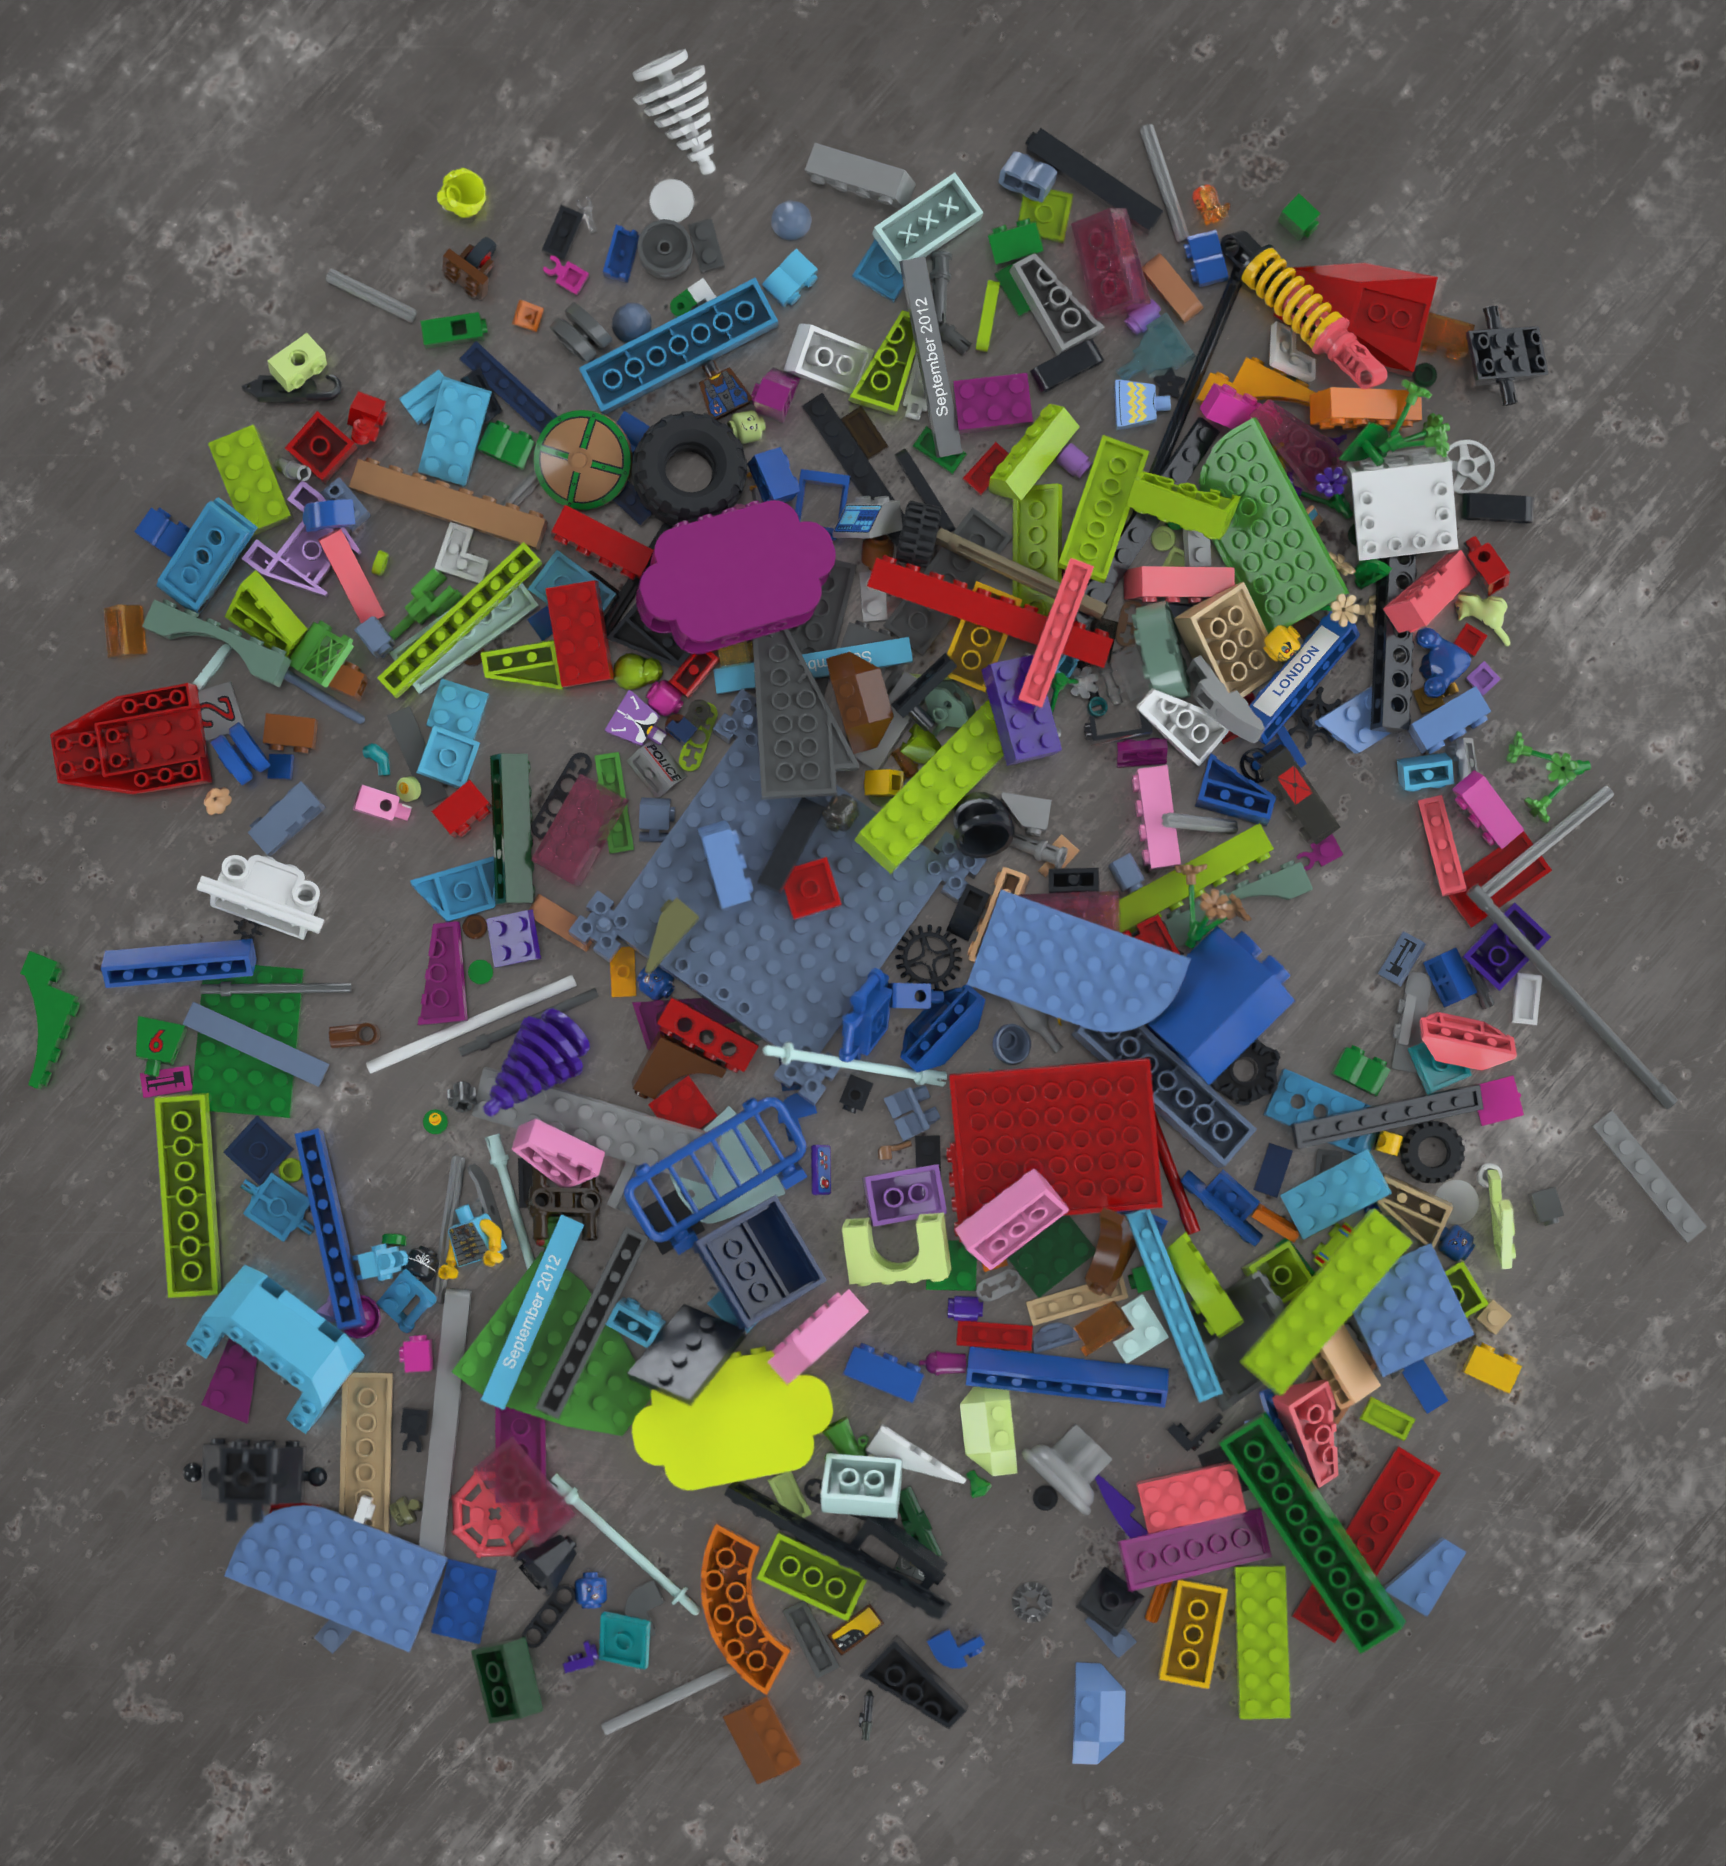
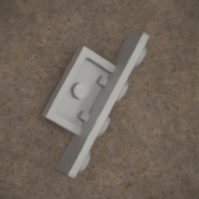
(1411, 1010)

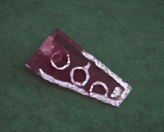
(1298, 444)

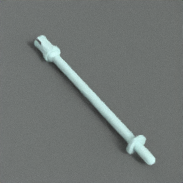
(924, 1077)
(499, 1161)
(572, 1498)

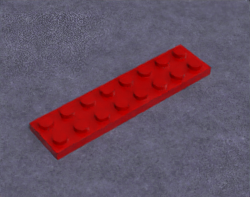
(1376, 1529)

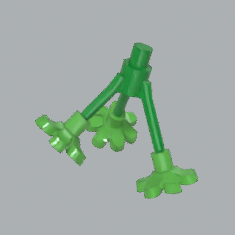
(1433, 431)
(1562, 769)

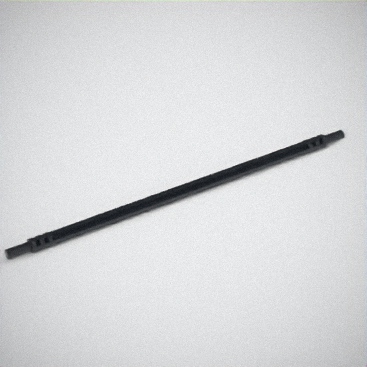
(1196, 374)

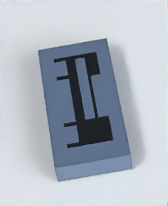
(1402, 958)

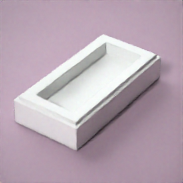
(1526, 999)

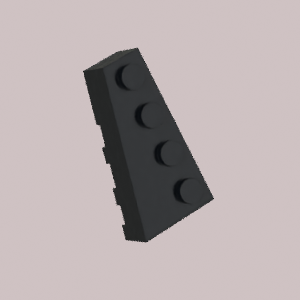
(915, 1683)

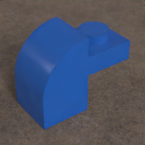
(328, 515)
(798, 1109)
(949, 1653)

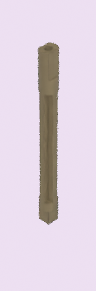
(1013, 570)

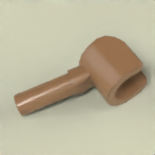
(885, 1152)

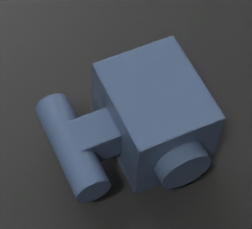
(656, 816)

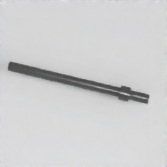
(226, 988)
(483, 1041)

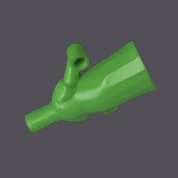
(844, 1440)

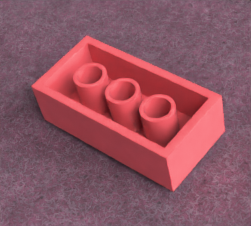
(1191, 1496)

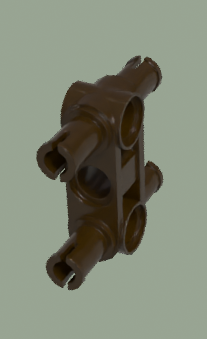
(563, 1202)

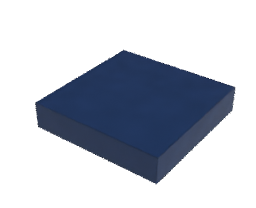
(258, 1150)

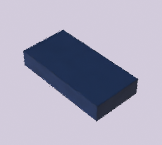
(1273, 1170)

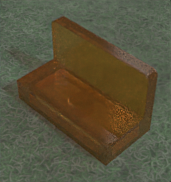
(124, 630)
(1101, 1327)

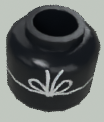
(422, 1263)

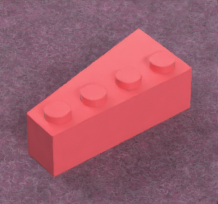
(1176, 583)

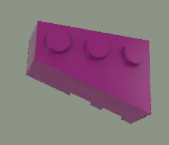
(775, 394)

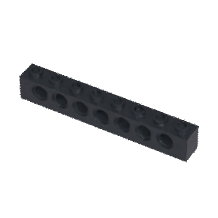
(1385, 643)

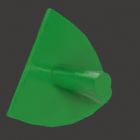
(1366, 445)

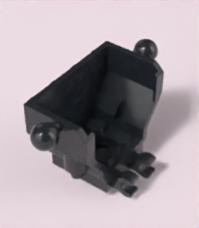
(275, 1470)

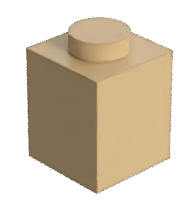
(1492, 1316)

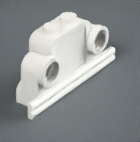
(265, 894)

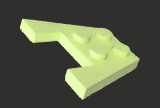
(1502, 1221)

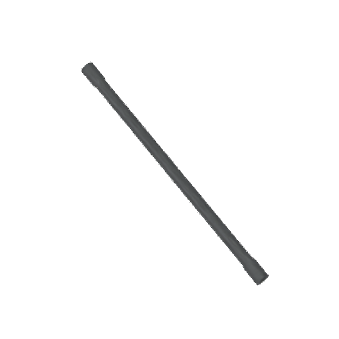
(1657, 1088)

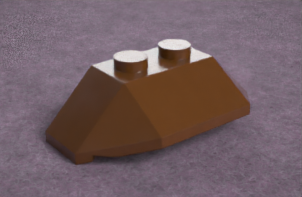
(861, 700)

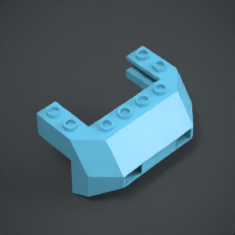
(282, 1336)

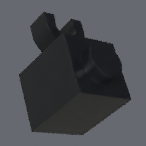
(414, 1423)

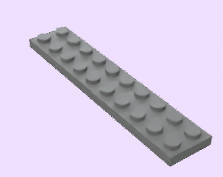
(606, 1126)

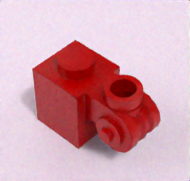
(365, 416)

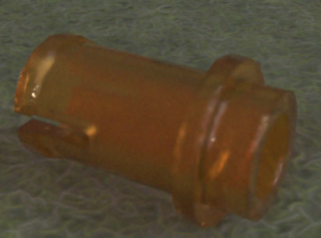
(905, 763)

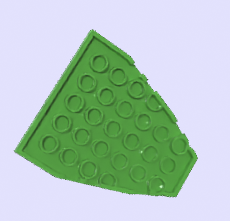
(603, 1394)

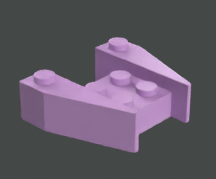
(301, 558)

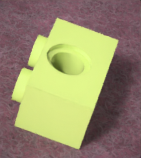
(303, 351)

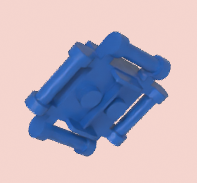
(869, 1017)

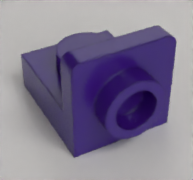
(578, 1662)

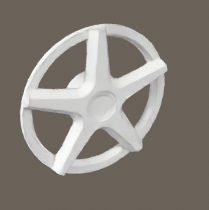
(1468, 466)

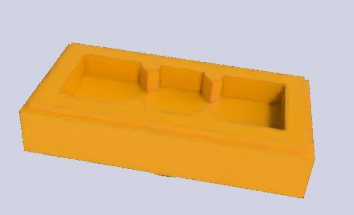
(623, 973)

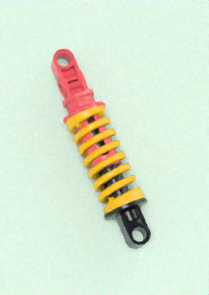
(1301, 309)

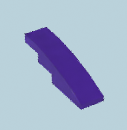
(1120, 1508)

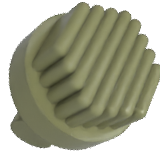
(404, 1511)

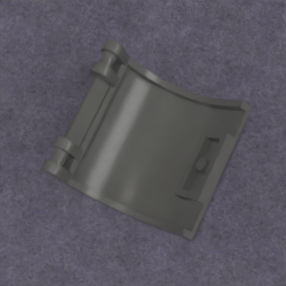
(1258, 1309)

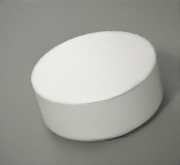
(1482, 1176)

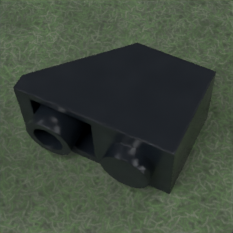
(968, 912)

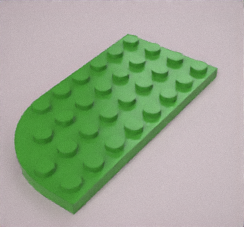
(1270, 532)

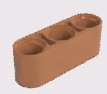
(1171, 288)
(556, 919)

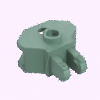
(947, 708)

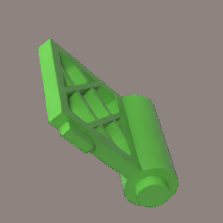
(312, 650)

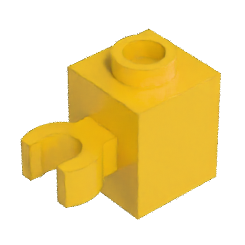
(883, 782)

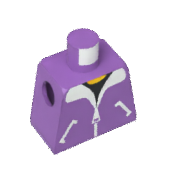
(635, 722)

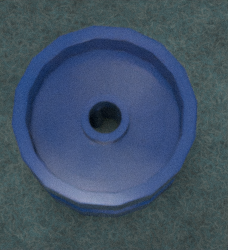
(239, 754)

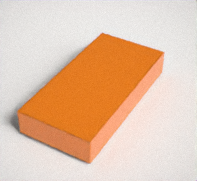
(1276, 1222)

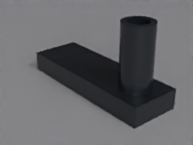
(909, 700)

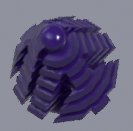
(540, 1057)

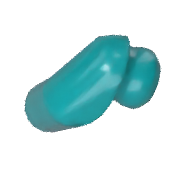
(378, 755)

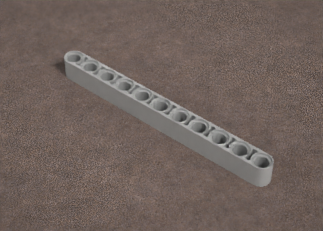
(445, 1421)

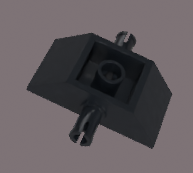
(1505, 355)

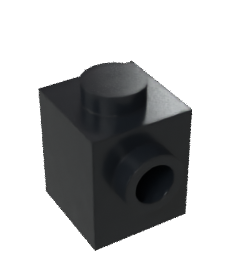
(855, 1094)

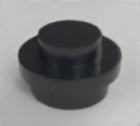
(1045, 1497)

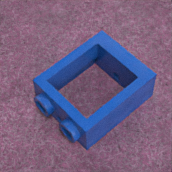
(824, 479)

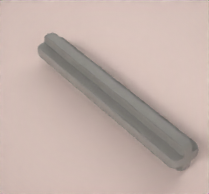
(371, 295)
(1199, 823)

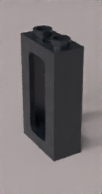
(905, 1546)

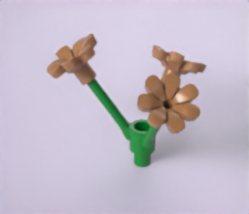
(1211, 904)

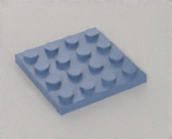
(1411, 1312)

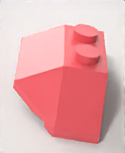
(1466, 1041)

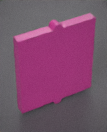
(1499, 1101)

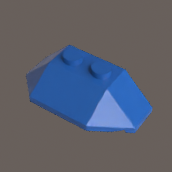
(942, 1029)

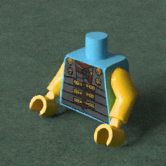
(472, 1241)

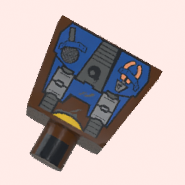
(723, 391)

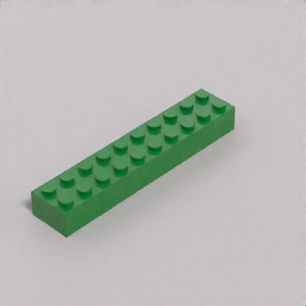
(1312, 1532)

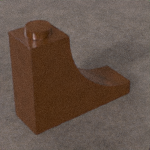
(668, 1061)
(1112, 1253)

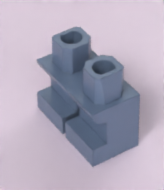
(339, 491)
(907, 1101)

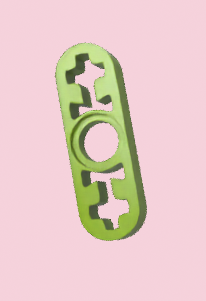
(987, 316)
(699, 756)

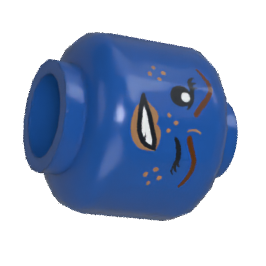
(656, 985)
(1456, 1243)
(590, 1590)

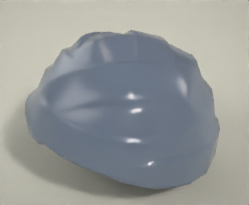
(791, 220)
(631, 322)
(1011, 1044)

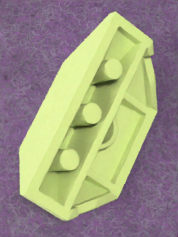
(989, 1430)

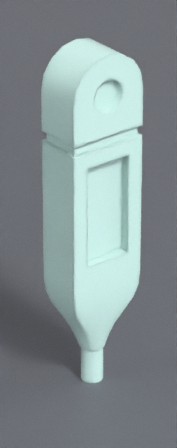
(212, 666)

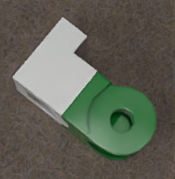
(691, 298)

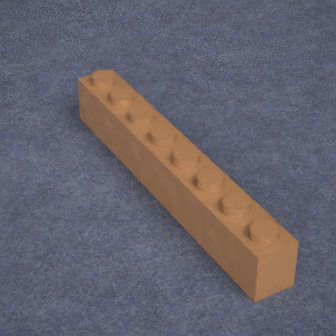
(448, 504)

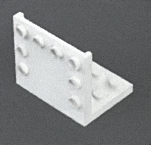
(1403, 504)

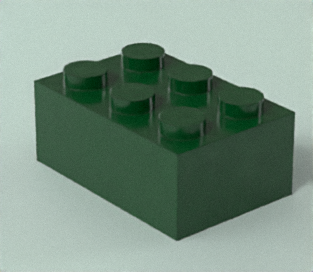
(1052, 1255)
(507, 1680)

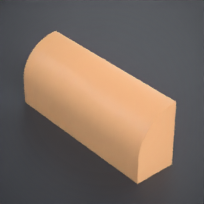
(1345, 1369)

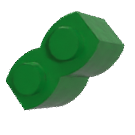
(506, 445)
(1361, 1071)

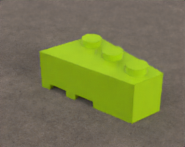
(265, 615)
(524, 663)

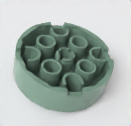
(1161, 650)

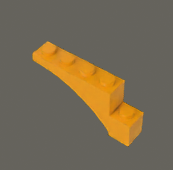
(1261, 383)

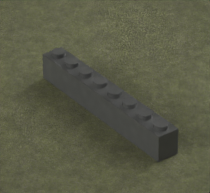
(591, 1323)

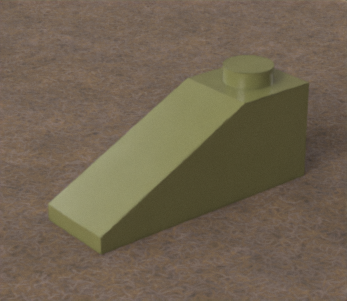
(671, 928)

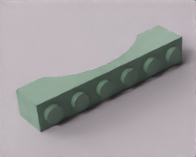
(173, 624)
(1284, 884)

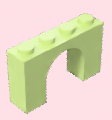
(868, 1266)

